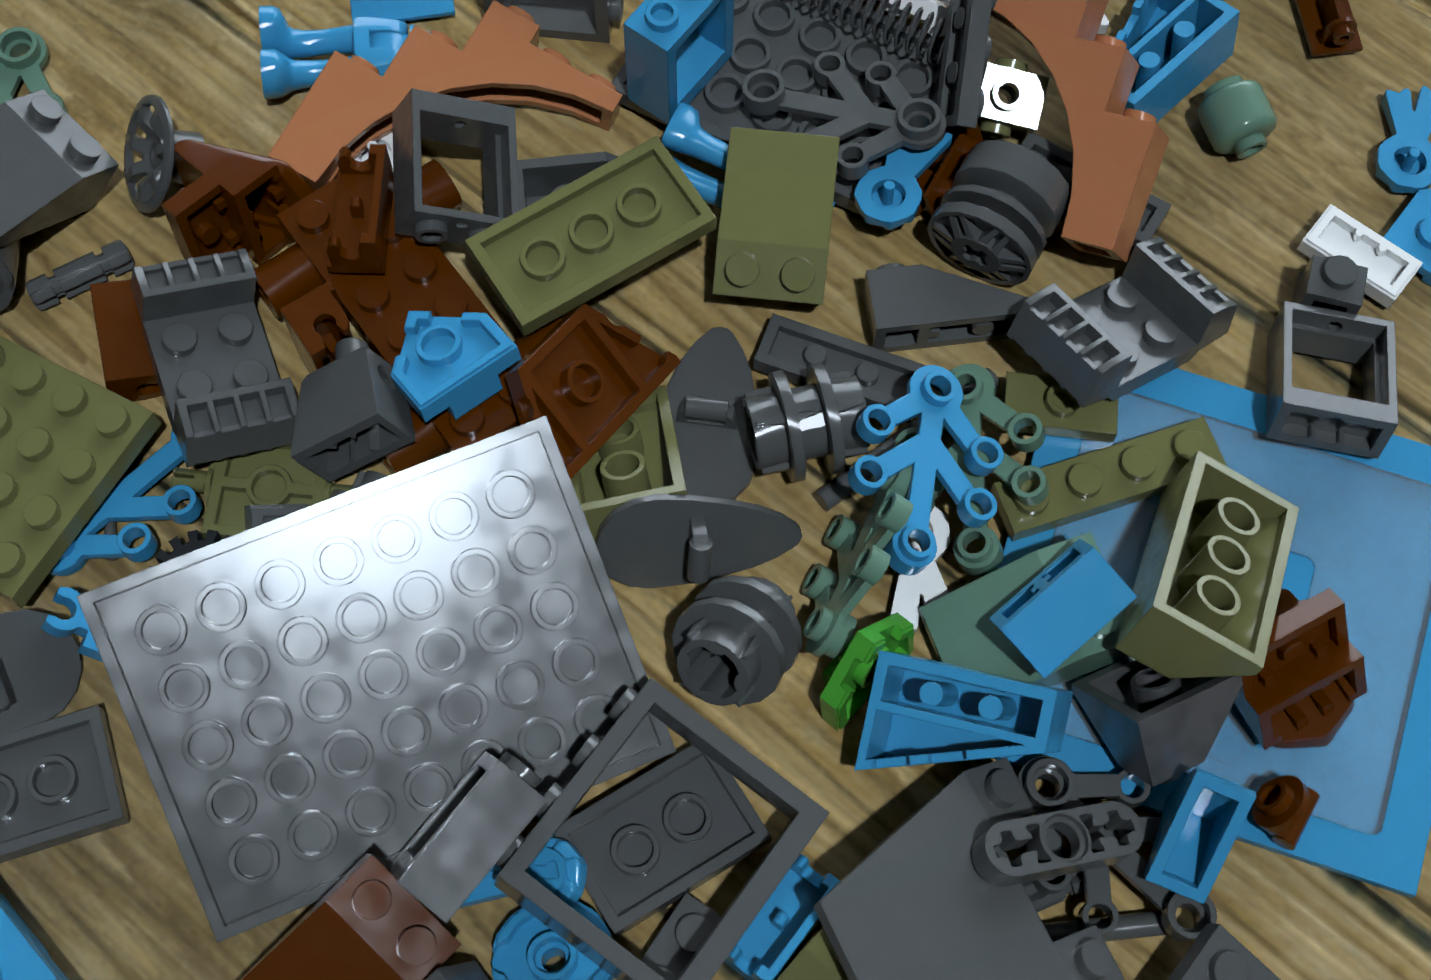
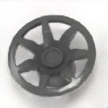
(156, 152)

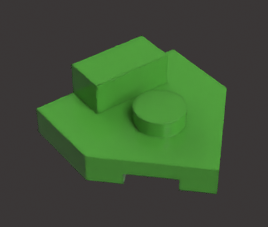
(852, 672)

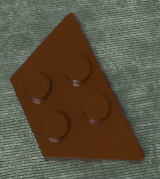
(586, 382)

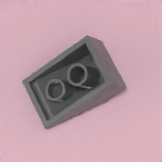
(46, 166)

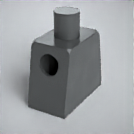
(349, 413)

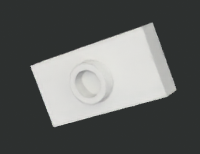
(1387, 264)

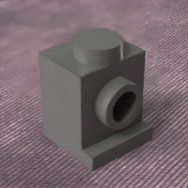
(1332, 281)

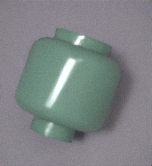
(1236, 117)

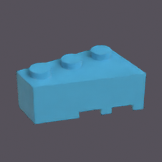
(1176, 48)
(952, 713)

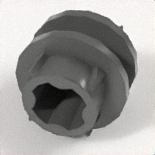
(804, 422)
(736, 640)

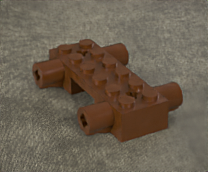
(378, 304)

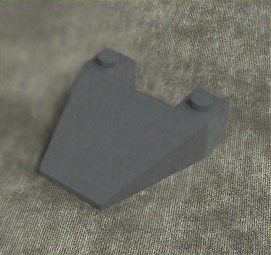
(929, 915)

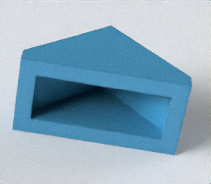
(1197, 833)

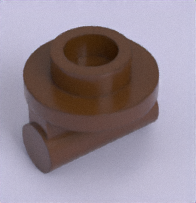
(1284, 809)

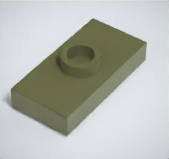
(1059, 409)

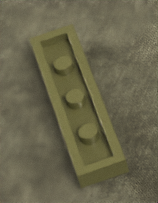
(1105, 478)

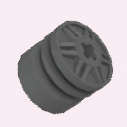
(999, 212)

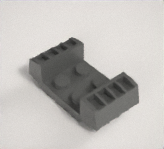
(1124, 329)
(213, 357)

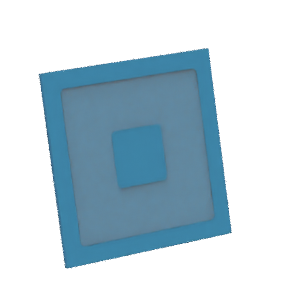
(1367, 539)

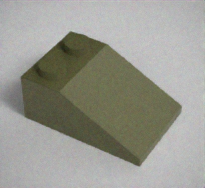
(776, 215)
(633, 462)

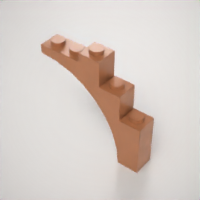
(496, 66)
(1112, 151)

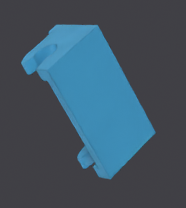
(1063, 607)
(781, 924)

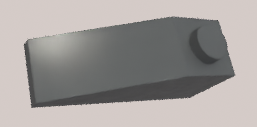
(933, 308)

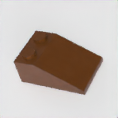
(360, 932)

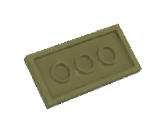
(590, 235)

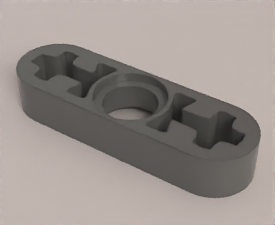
(1040, 861)

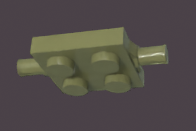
(252, 479)

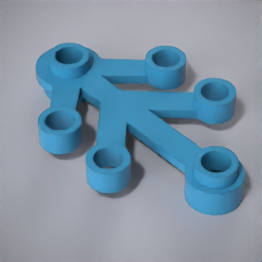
(928, 459)
(126, 505)

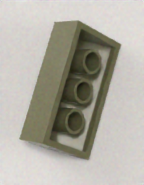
(1209, 575)

